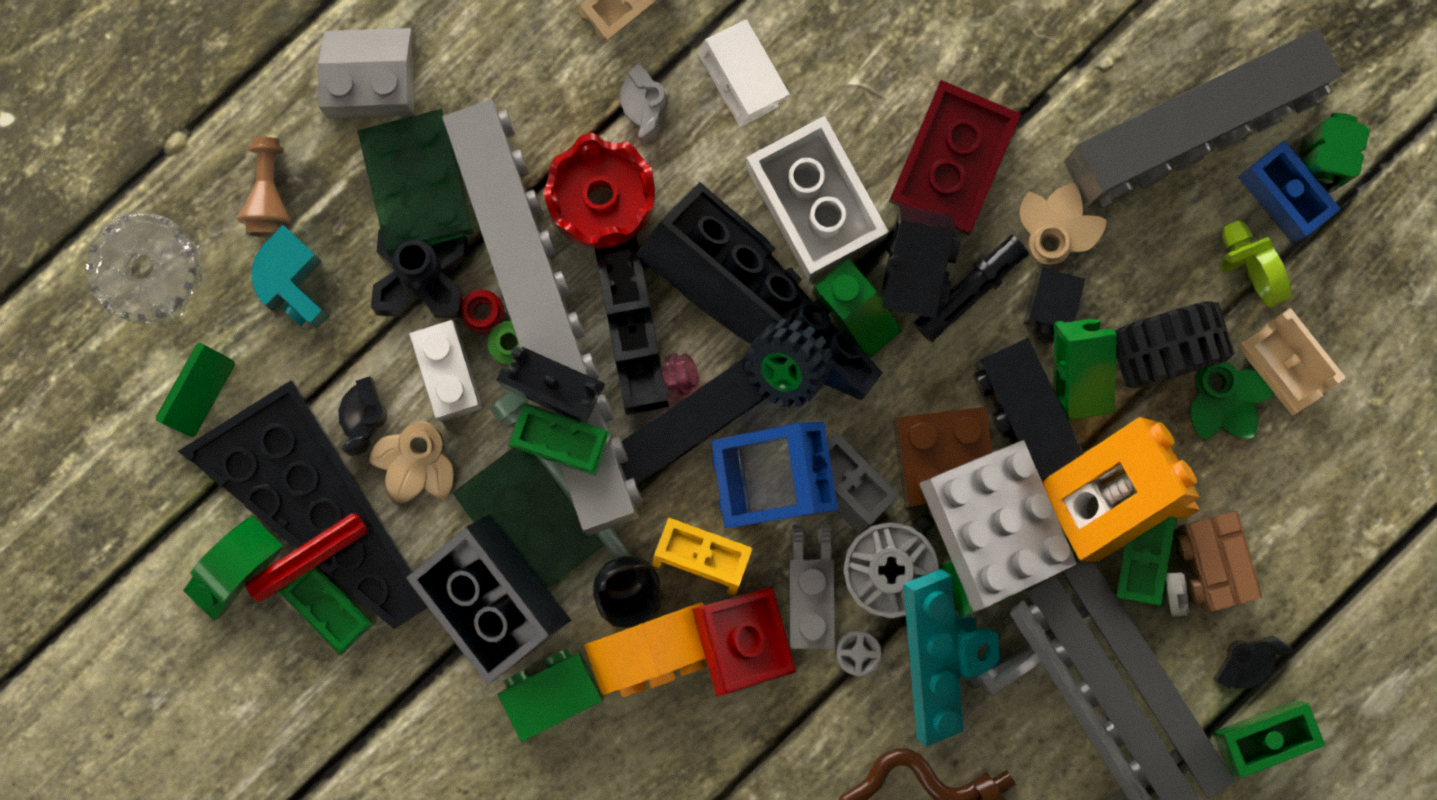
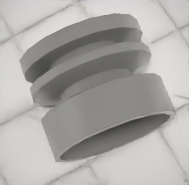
(871, 550)

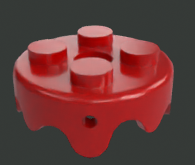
(593, 165)

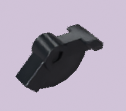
(360, 415)
(1250, 662)

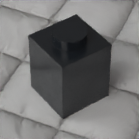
(1053, 299)

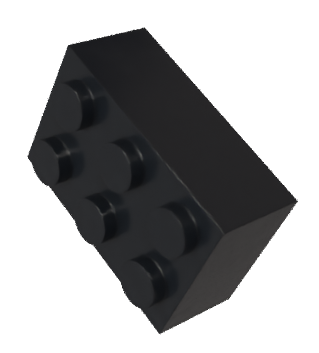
(488, 598)

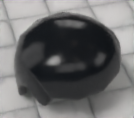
(627, 591)

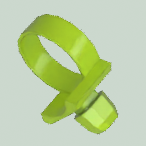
(1261, 261)

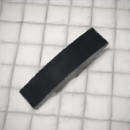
(631, 328)

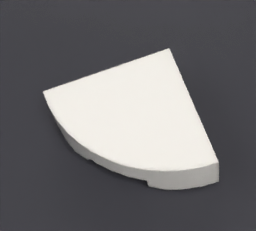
(1177, 594)

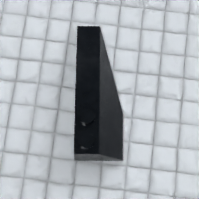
(737, 281)

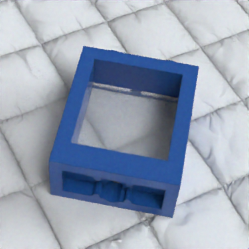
(774, 474)

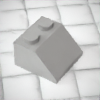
(366, 73)

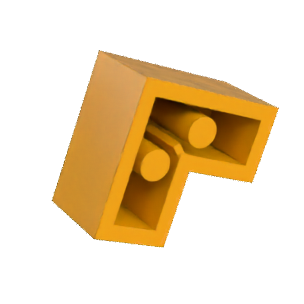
(647, 653)

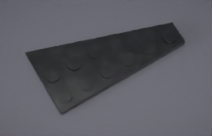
(299, 485)

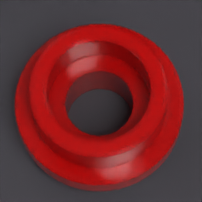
(478, 298)

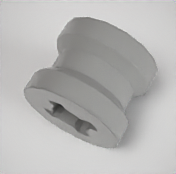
(865, 653)

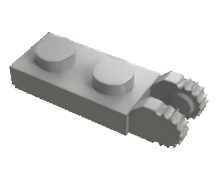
(811, 593)

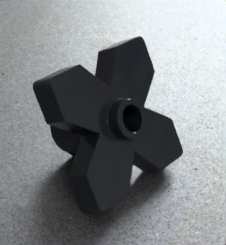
(420, 272)

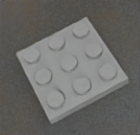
(998, 525)

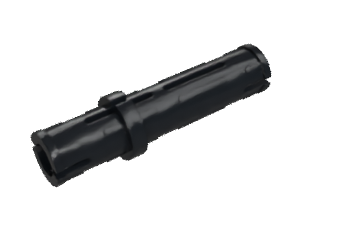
(983, 277)

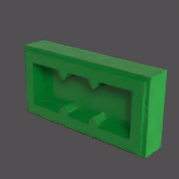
(559, 439)
(327, 609)

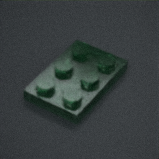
(415, 181)
(530, 513)

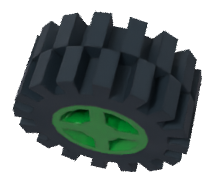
(788, 363)

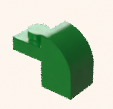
(228, 566)

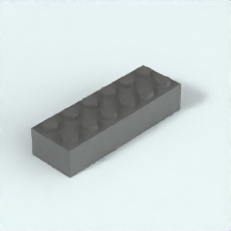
(1203, 117)

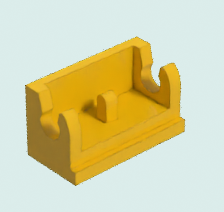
(702, 554)

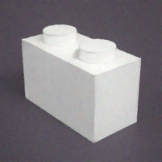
(446, 371)

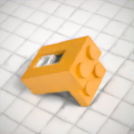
(1152, 468)

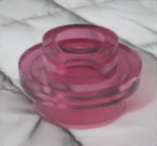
(680, 373)

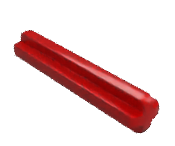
(306, 557)

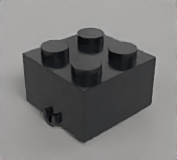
(917, 265)

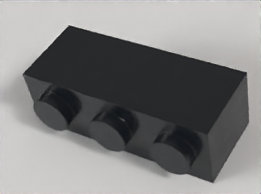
(1027, 406)

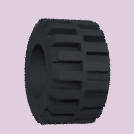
(1172, 344)

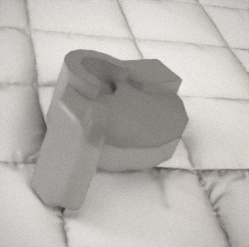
(642, 102)

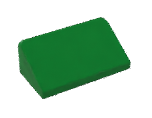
(195, 390)

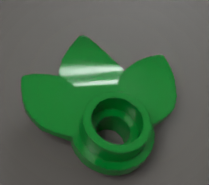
(1229, 407)

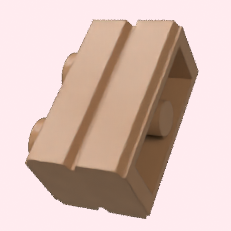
(1218, 562)

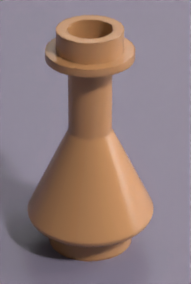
(264, 209)

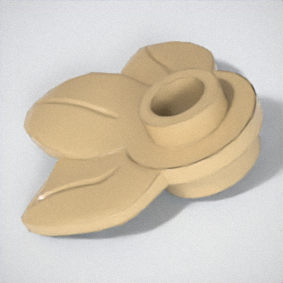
(1061, 219)
(411, 469)

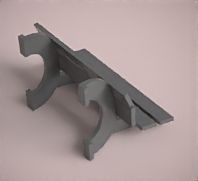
(1104, 687)

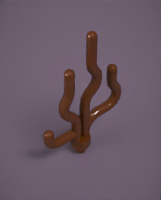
(979, 789)

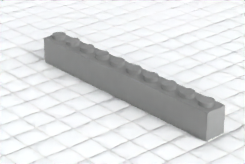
(536, 292)

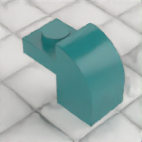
(279, 271)

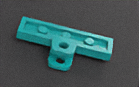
(940, 653)

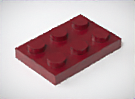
(955, 155)

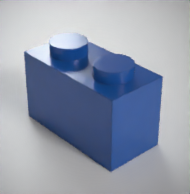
(1289, 192)

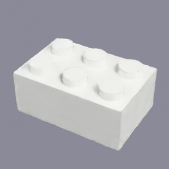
(816, 198)

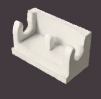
(743, 73)

